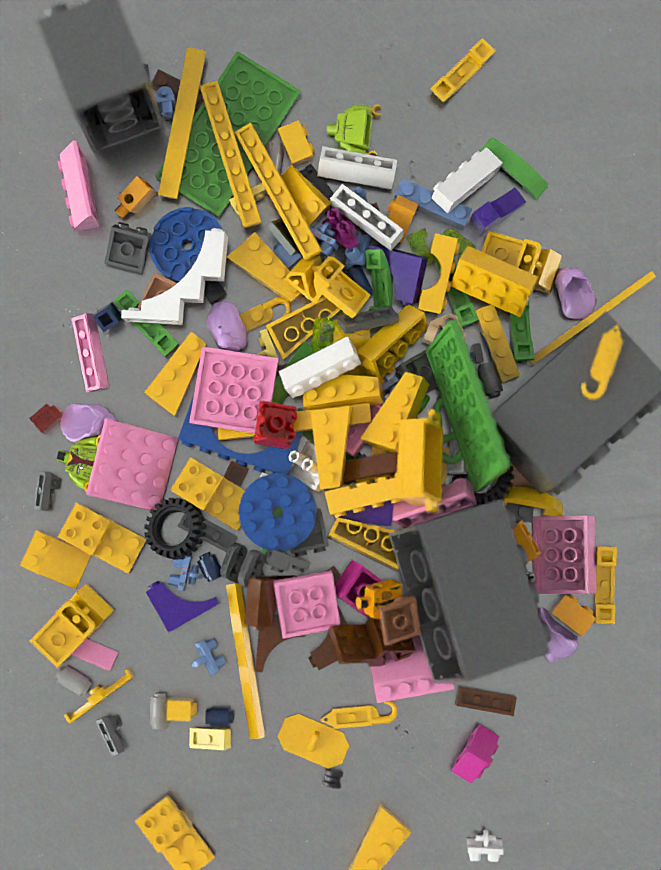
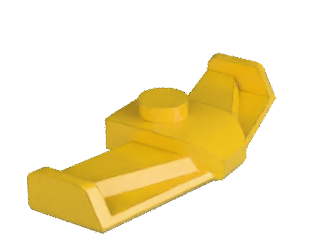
(98, 695)

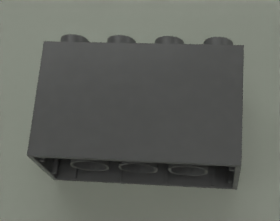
(100, 67)
(555, 429)
(471, 593)

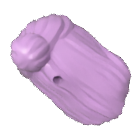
(575, 293)
(227, 327)
(84, 421)
(562, 642)

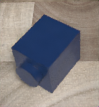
(107, 317)

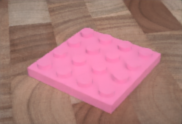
(231, 389)
(131, 465)

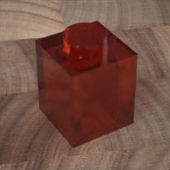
(46, 418)

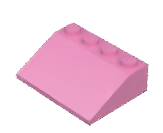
(78, 188)
(566, 556)
(405, 677)

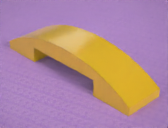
(463, 71)
(530, 497)
(605, 584)

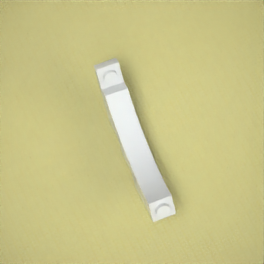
(169, 306)

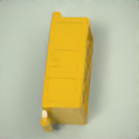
(421, 461)

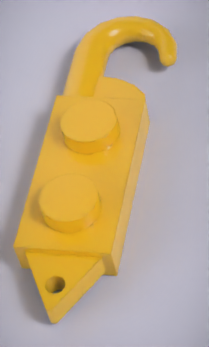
(262, 313)
(604, 362)
(359, 716)

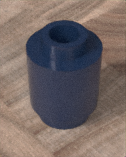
(209, 566)
(219, 716)

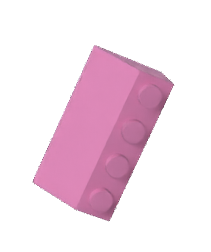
(454, 498)

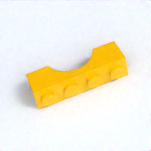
(443, 249)
(500, 351)

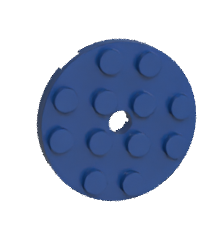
(172, 232)
(272, 492)

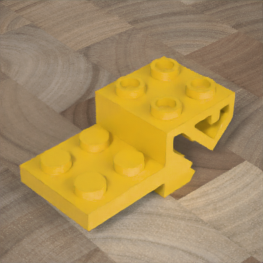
(527, 256)
(326, 278)
(209, 492)
(102, 538)
(72, 625)
(174, 836)

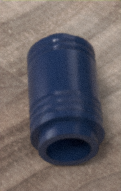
(358, 276)

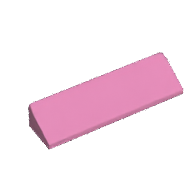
(90, 352)
(96, 654)

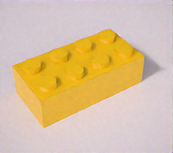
(493, 281)

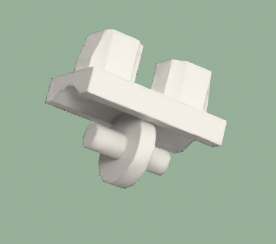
(484, 845)

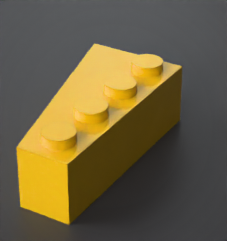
(264, 266)
(177, 375)
(362, 495)
(381, 841)

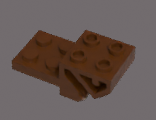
(367, 644)

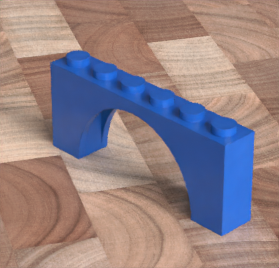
(270, 459)

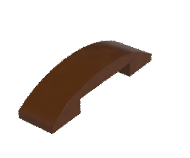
(370, 467)

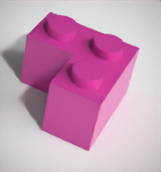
(476, 755)

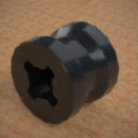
(332, 778)

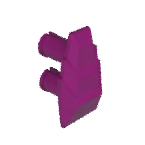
(344, 229)

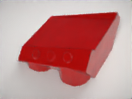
(275, 425)

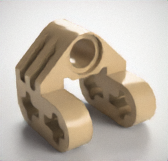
(438, 323)

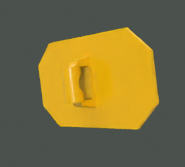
(313, 741)

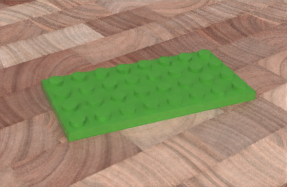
(249, 96)
(467, 407)

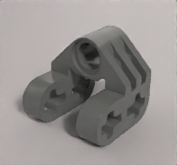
(242, 564)

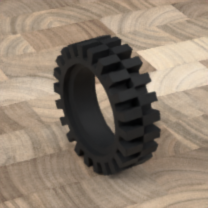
(497, 491)
(193, 536)

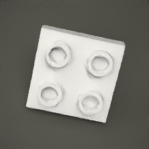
(306, 466)

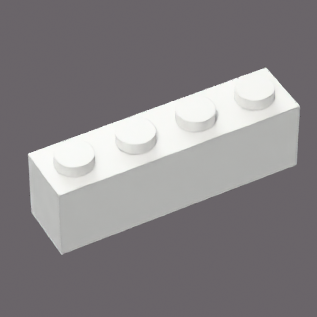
(357, 167)
(466, 180)
(366, 217)
(320, 367)

